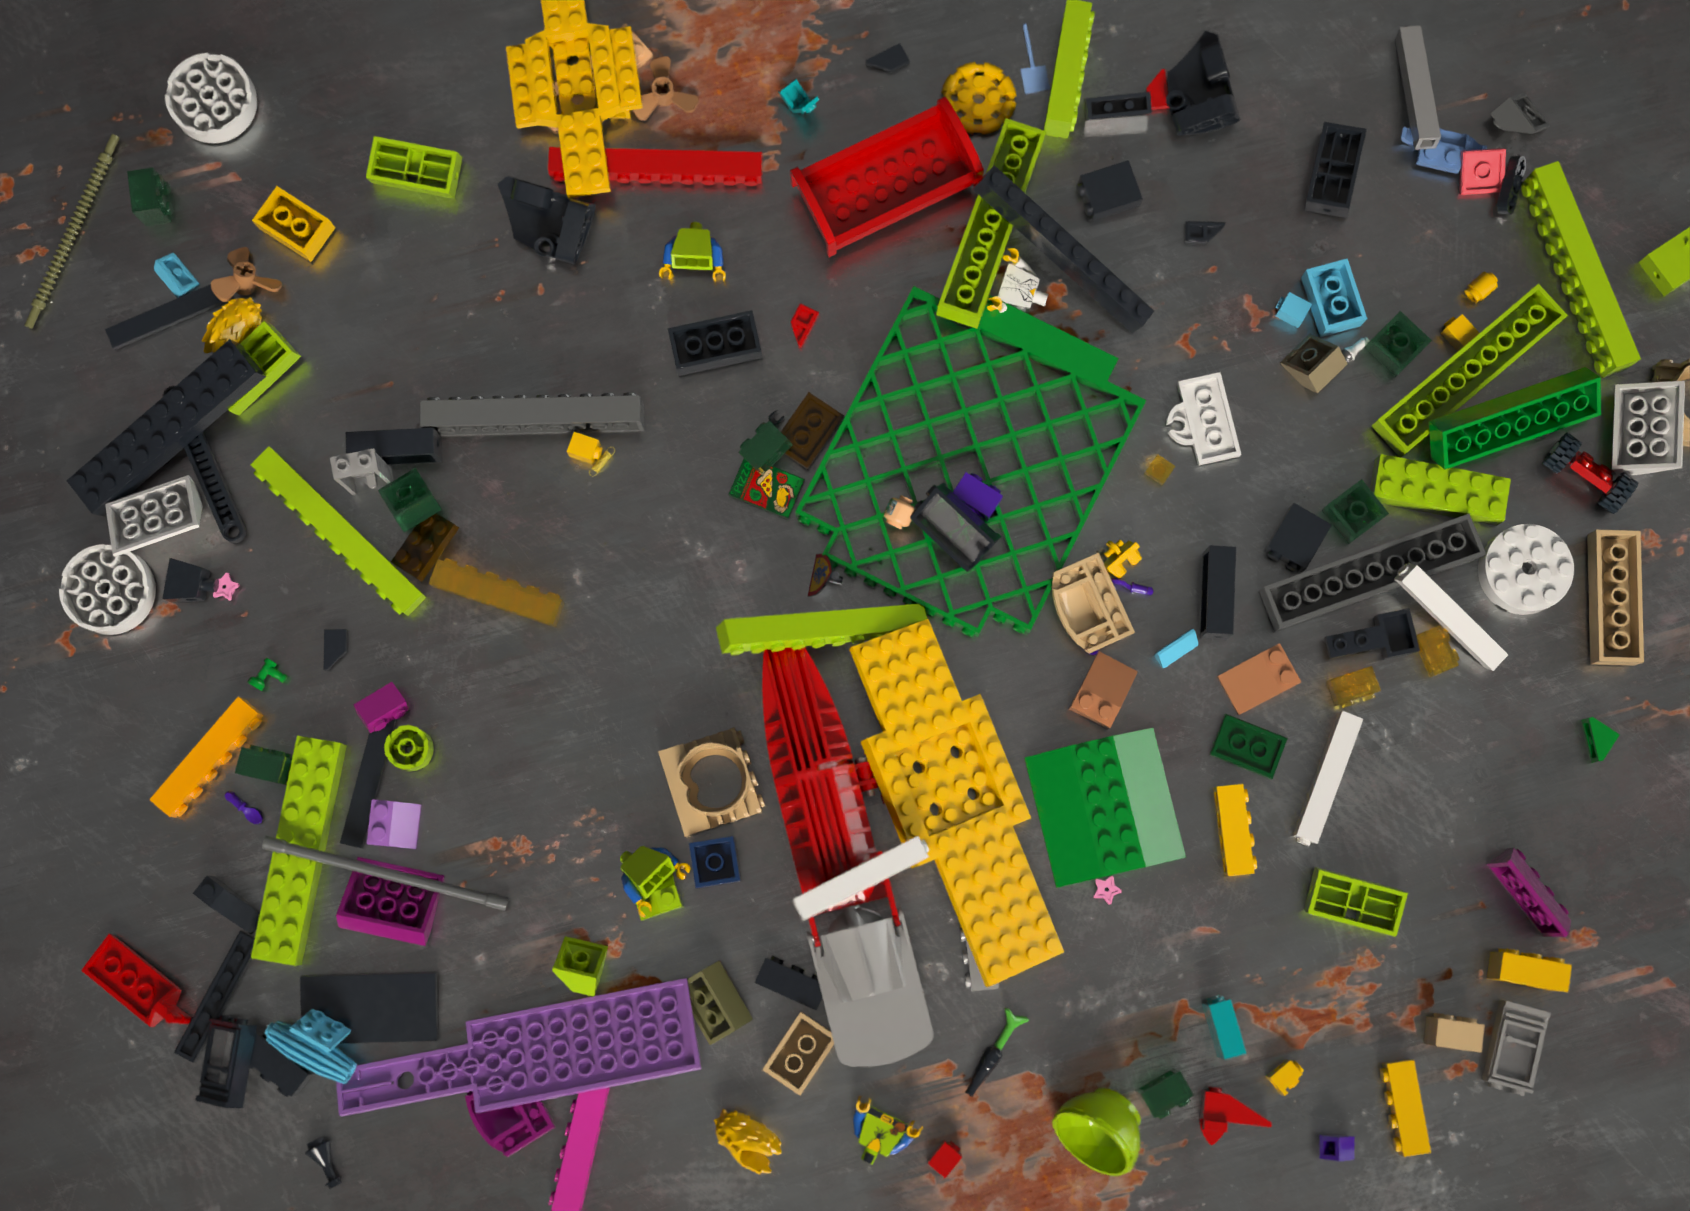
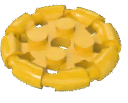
(981, 86)

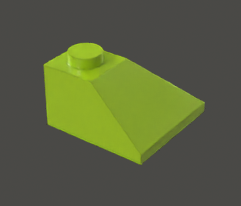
(663, 899)
(580, 965)

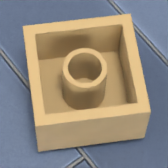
(1458, 1034)

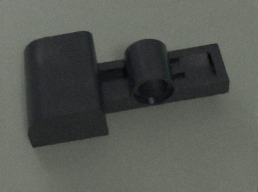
(1392, 634)

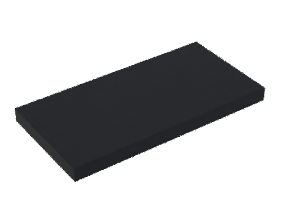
(376, 1004)

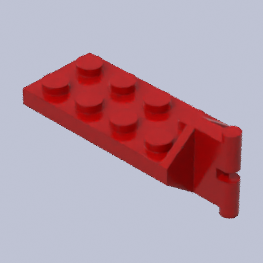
(135, 983)

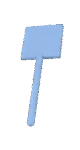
(1033, 78)

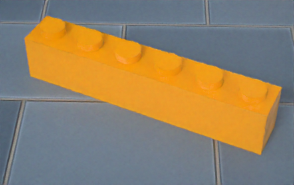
(207, 757)

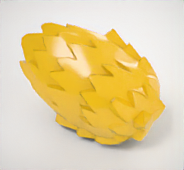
(233, 322)
(747, 1140)

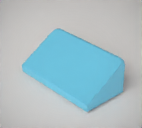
(175, 275)
(1177, 648)

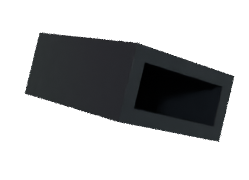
(1109, 190)
(1297, 538)

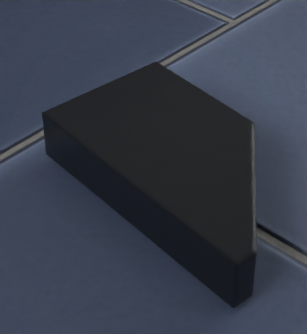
(890, 59)
(1201, 232)
(334, 646)

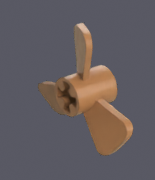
(660, 69)
(243, 278)

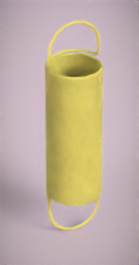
(602, 461)

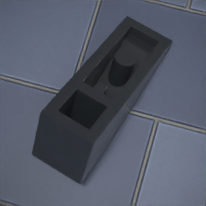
(228, 903)

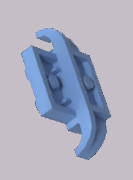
(1448, 151)

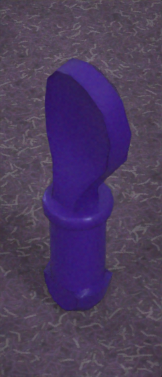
(1137, 588)
(252, 814)

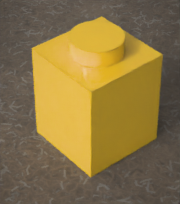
(1459, 332)
(584, 448)

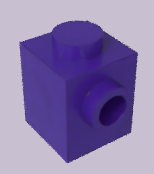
(1336, 1147)

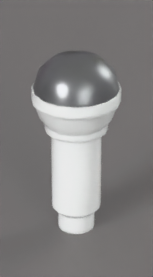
(1350, 352)

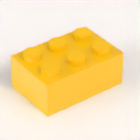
(293, 223)
(1529, 970)

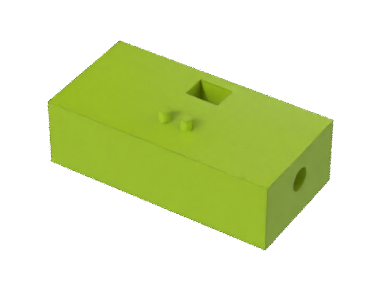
(395, 161)
(1669, 263)
(273, 357)
(1376, 904)

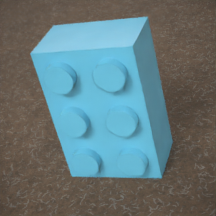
(1333, 297)

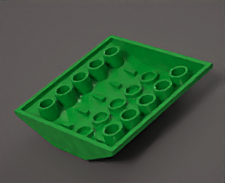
(1104, 807)

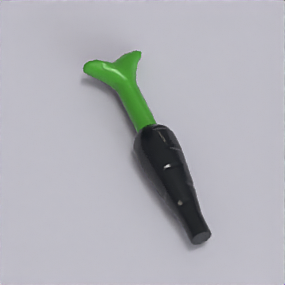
(993, 1053)

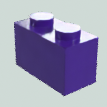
(978, 496)

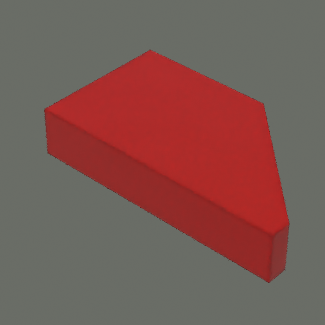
(1158, 91)
(803, 322)

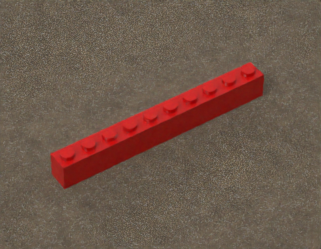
(674, 166)

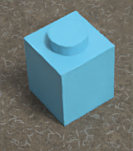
(1292, 309)

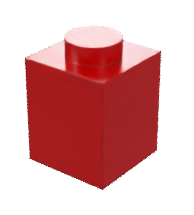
(945, 1158)

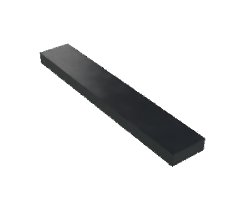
(162, 317)
(366, 787)
(216, 997)

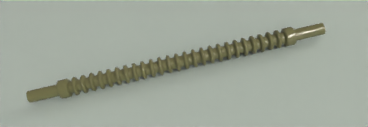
(39, 302)

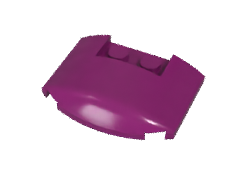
(512, 1126)

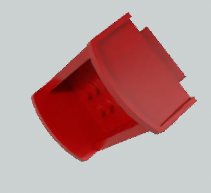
(889, 176)

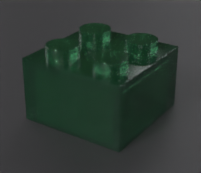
(149, 196)
(1398, 343)
(765, 447)
(409, 499)
(1355, 511)
(262, 765)
(1164, 1094)

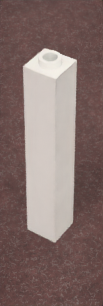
(1450, 616)
(1327, 778)
(861, 878)

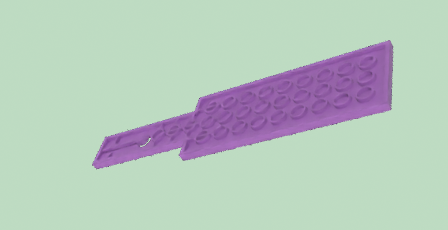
(544, 1053)

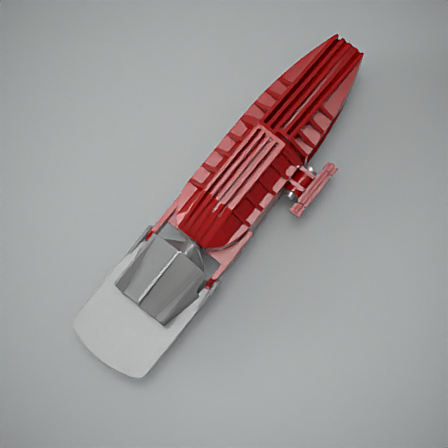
(866, 969)

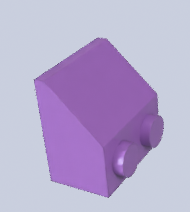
(394, 824)

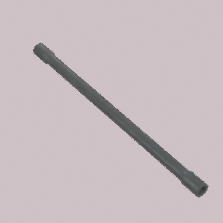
(282, 846)

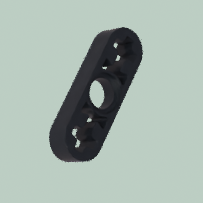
(1511, 185)

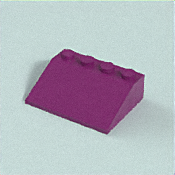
(1530, 893)
(389, 907)

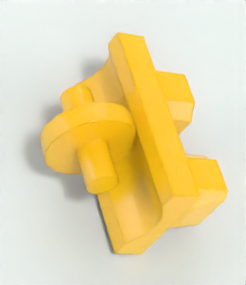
(1119, 553)

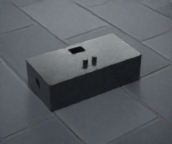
(1341, 152)
(399, 445)
(1218, 593)

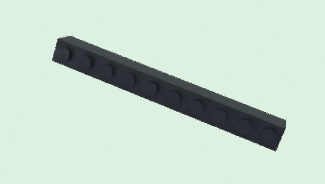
(1063, 249)

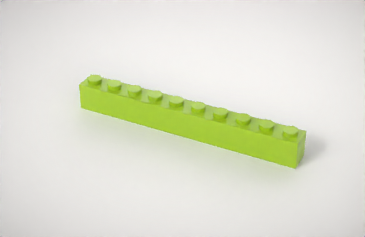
(338, 531)
(814, 628)

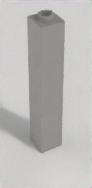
(1417, 87)

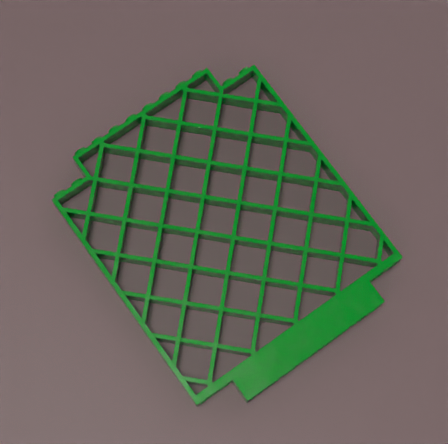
(1031, 340)

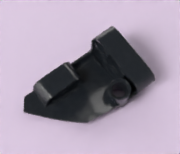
(1204, 89)
(543, 215)

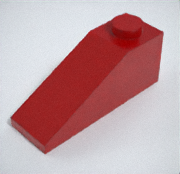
(1224, 1108)

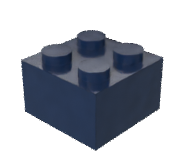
(715, 862)

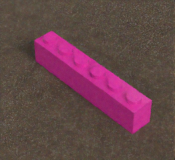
(579, 1150)

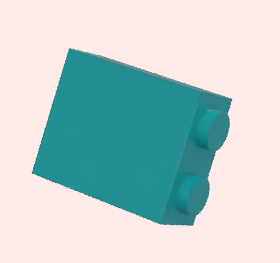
(1223, 1027)

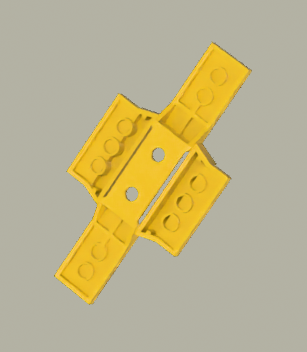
(581, 124)

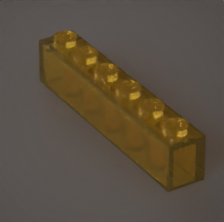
(496, 592)

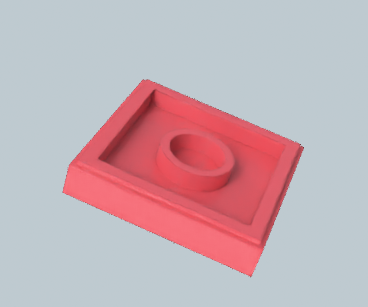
(1482, 171)

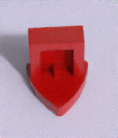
(1212, 1130)

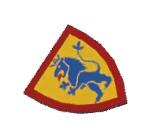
(822, 574)

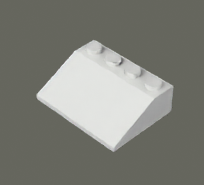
(1648, 427)
(153, 515)

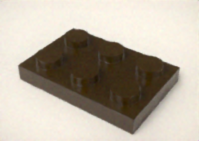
(810, 429)
(424, 546)

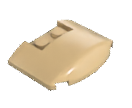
(1089, 604)

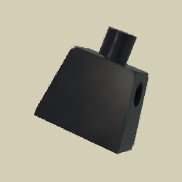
(187, 582)

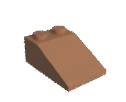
(1259, 679)
(1103, 690)

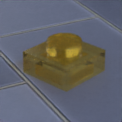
(1159, 469)

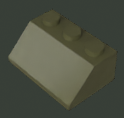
(716, 1003)

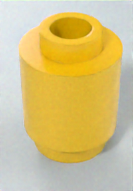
(1481, 286)

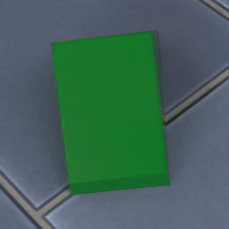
(1598, 738)

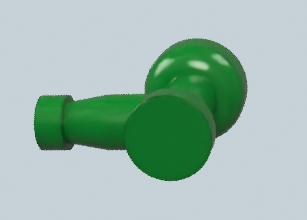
(267, 669)

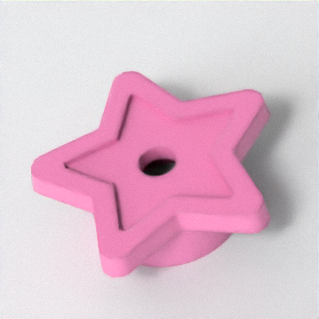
(230, 587)
(1101, 893)

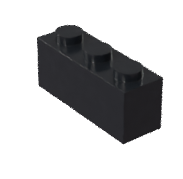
(1117, 106)
(790, 982)
(277, 1068)

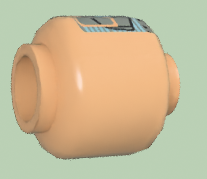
(899, 512)

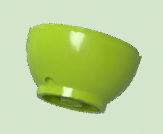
(1100, 1131)

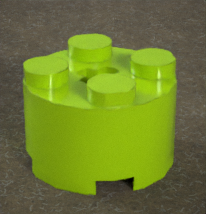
(400, 739)

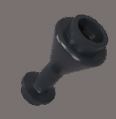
(320, 1152)

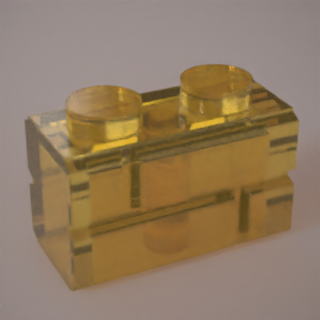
(1437, 651)
(1353, 687)

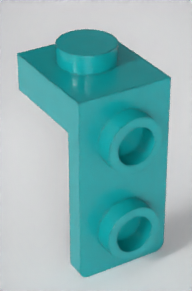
(797, 98)

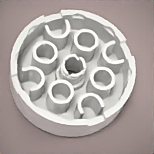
(206, 77)
(1540, 552)
(129, 595)

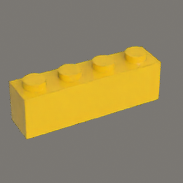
(1234, 830)
(1405, 1107)

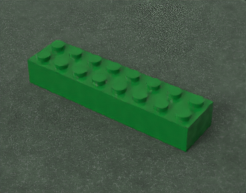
(1515, 418)

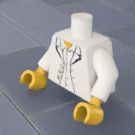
(1018, 286)

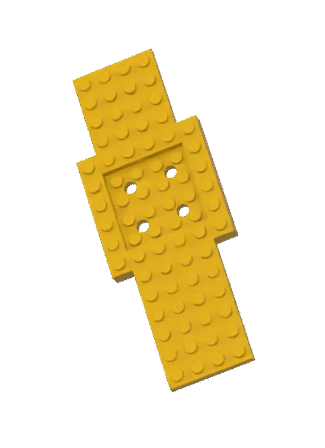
(967, 837)

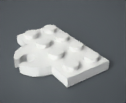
(1205, 419)

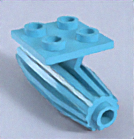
(313, 1045)

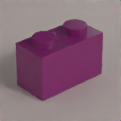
(381, 707)

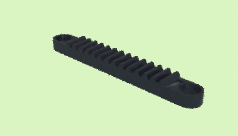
(213, 485)

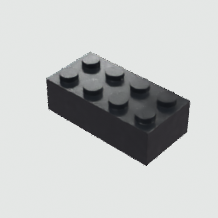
(715, 343)

